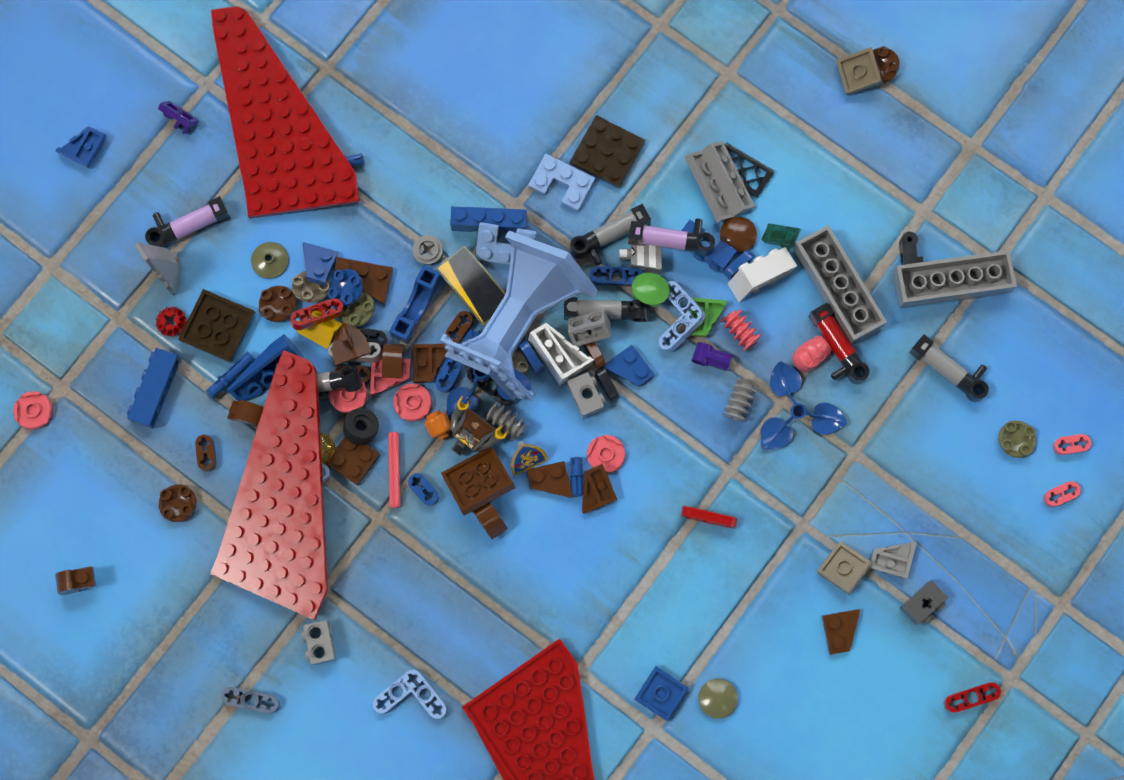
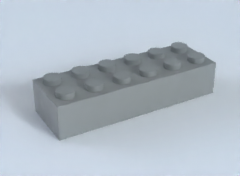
(954, 279)
(839, 284)

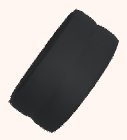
(357, 436)

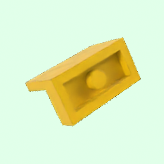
(321, 333)

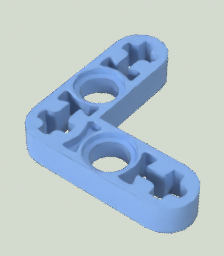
(687, 318)
(407, 689)

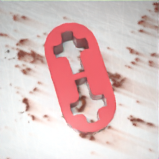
(1072, 449)
(1060, 490)

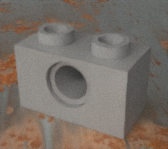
(586, 406)

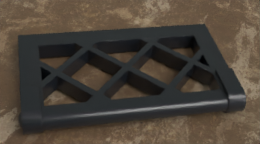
(756, 164)

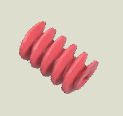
(741, 329)

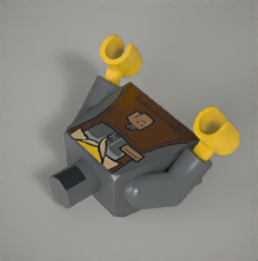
(472, 430)

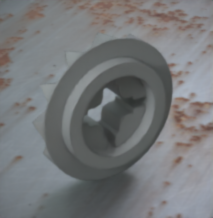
(428, 241)

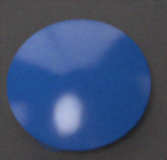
(346, 286)

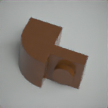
(392, 360)
(245, 412)
(490, 520)
(74, 580)

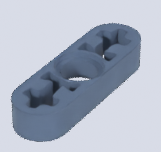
(263, 708)

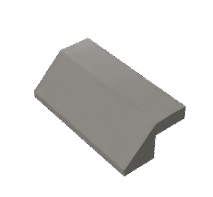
(719, 181)

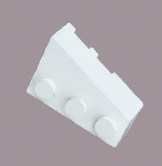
(761, 272)
(558, 354)

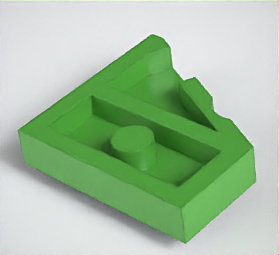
(712, 310)

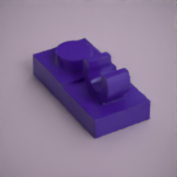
(172, 111)

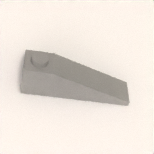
(163, 264)

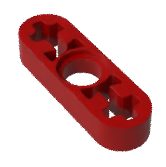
(322, 307)
(708, 517)
(984, 687)

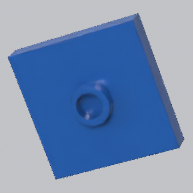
(661, 693)

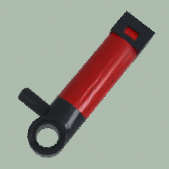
(823, 319)

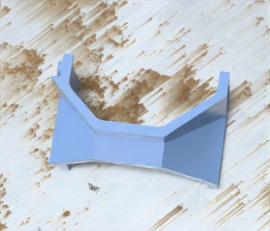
(536, 282)

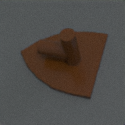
(349, 344)

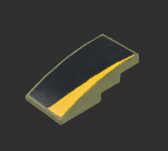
(472, 284)

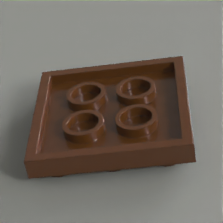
(478, 480)

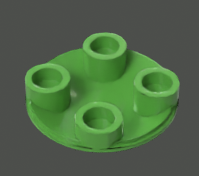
(650, 289)

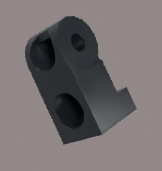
(908, 249)

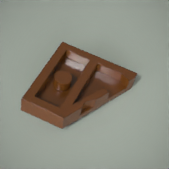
(427, 361)
(596, 489)

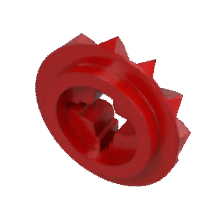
(170, 330)

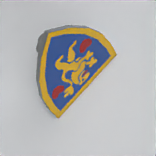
(526, 457)

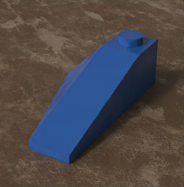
(261, 372)

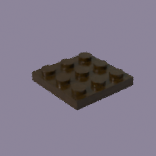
(607, 151)
(216, 326)

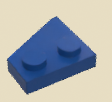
(83, 147)
(318, 263)
(630, 366)

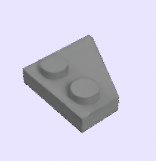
(894, 559)

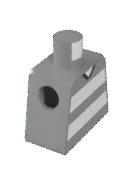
(643, 257)

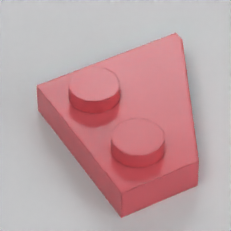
(380, 384)

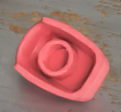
(811, 354)

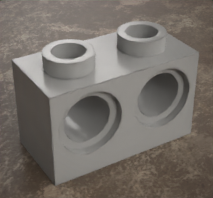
(589, 327)
(324, 641)

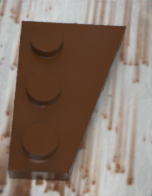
(374, 277)

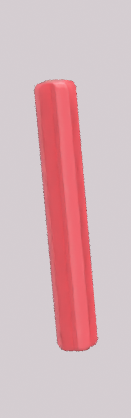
(394, 469)

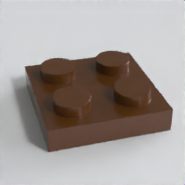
(353, 460)

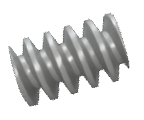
(739, 400)
(509, 422)

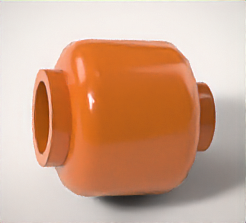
(438, 424)

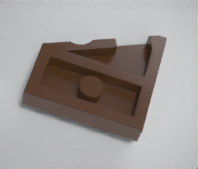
(550, 479)
(840, 630)

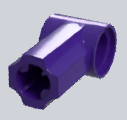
(706, 355)

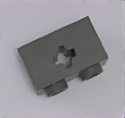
(913, 606)

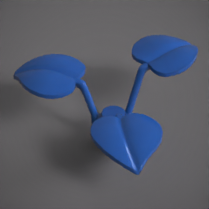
(457, 392)
(776, 433)

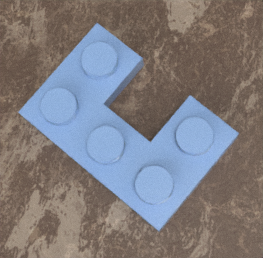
(554, 169)
(490, 250)

